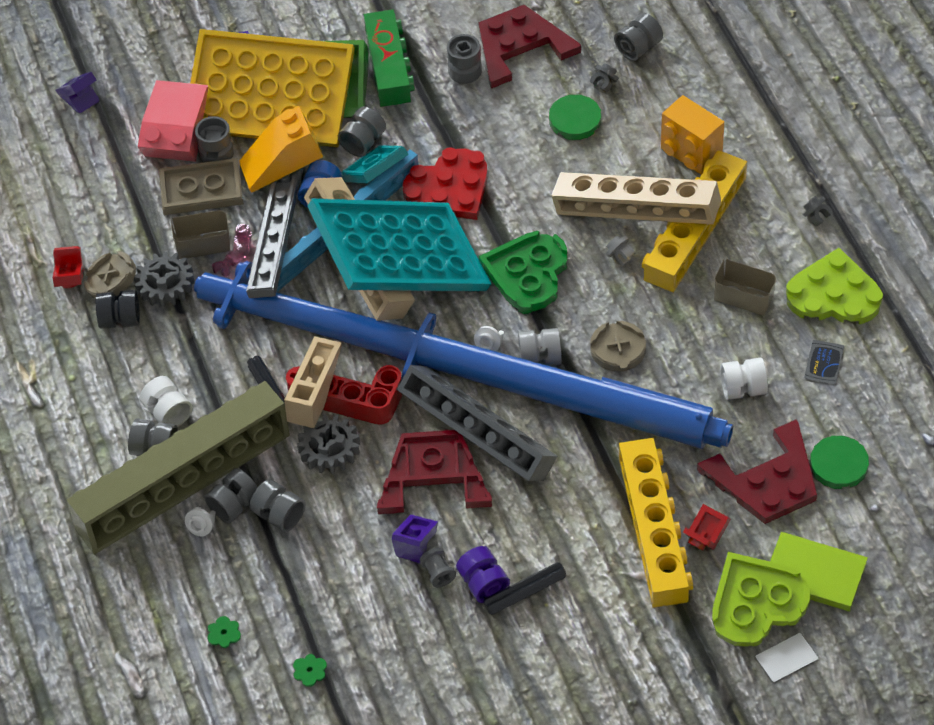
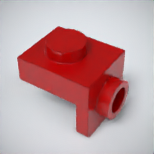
(68, 267)
(707, 528)

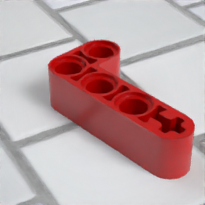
(361, 399)

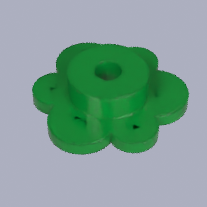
(223, 632)
(310, 663)

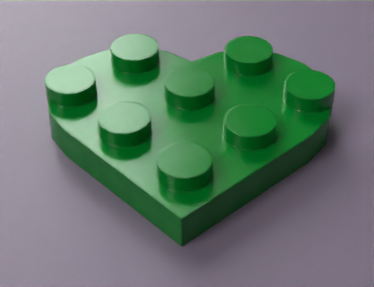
(527, 269)

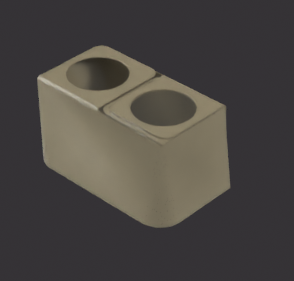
(189, 230)
(743, 277)

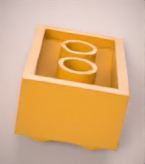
(280, 150)

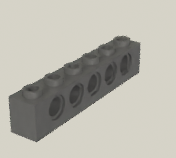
(477, 423)

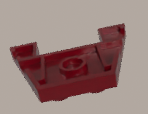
(518, 33)
(432, 460)
(771, 487)

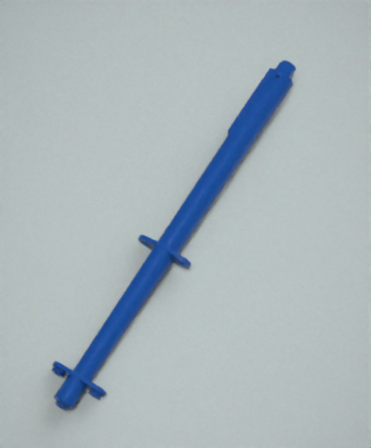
(602, 399)

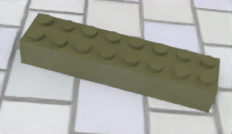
(178, 467)

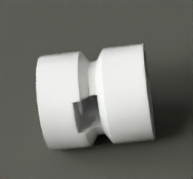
(743, 378)
(166, 401)

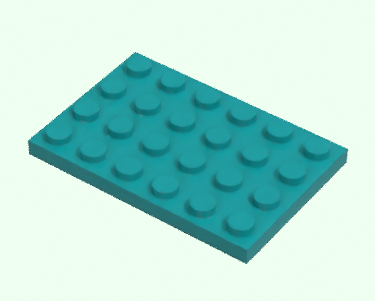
(398, 245)

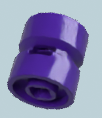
(482, 573)

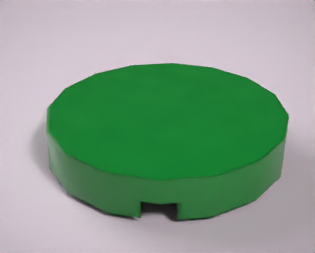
(575, 117)
(839, 462)

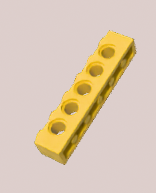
(683, 241)
(663, 587)

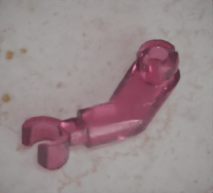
(240, 250)

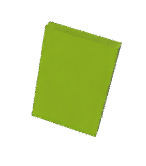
(828, 570)

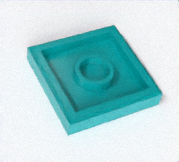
(373, 163)

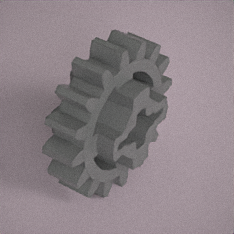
(164, 279)
(329, 444)

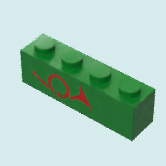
(387, 58)

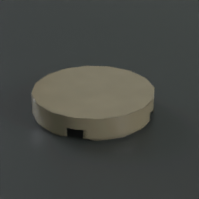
(110, 274)
(618, 346)

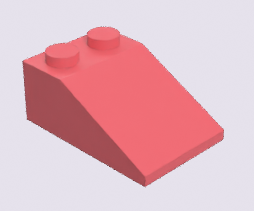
(171, 121)

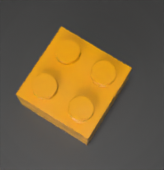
(691, 133)

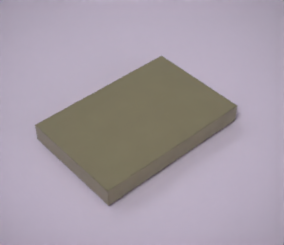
(200, 186)

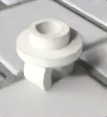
(488, 338)
(200, 521)

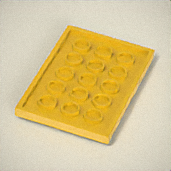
(263, 76)

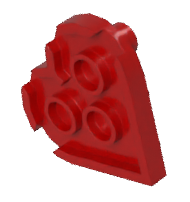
(455, 179)

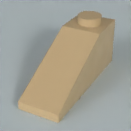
(312, 382)

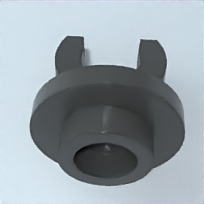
(607, 73)
(813, 208)

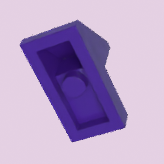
(79, 92)
(412, 537)

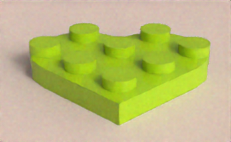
(835, 289)
(755, 597)

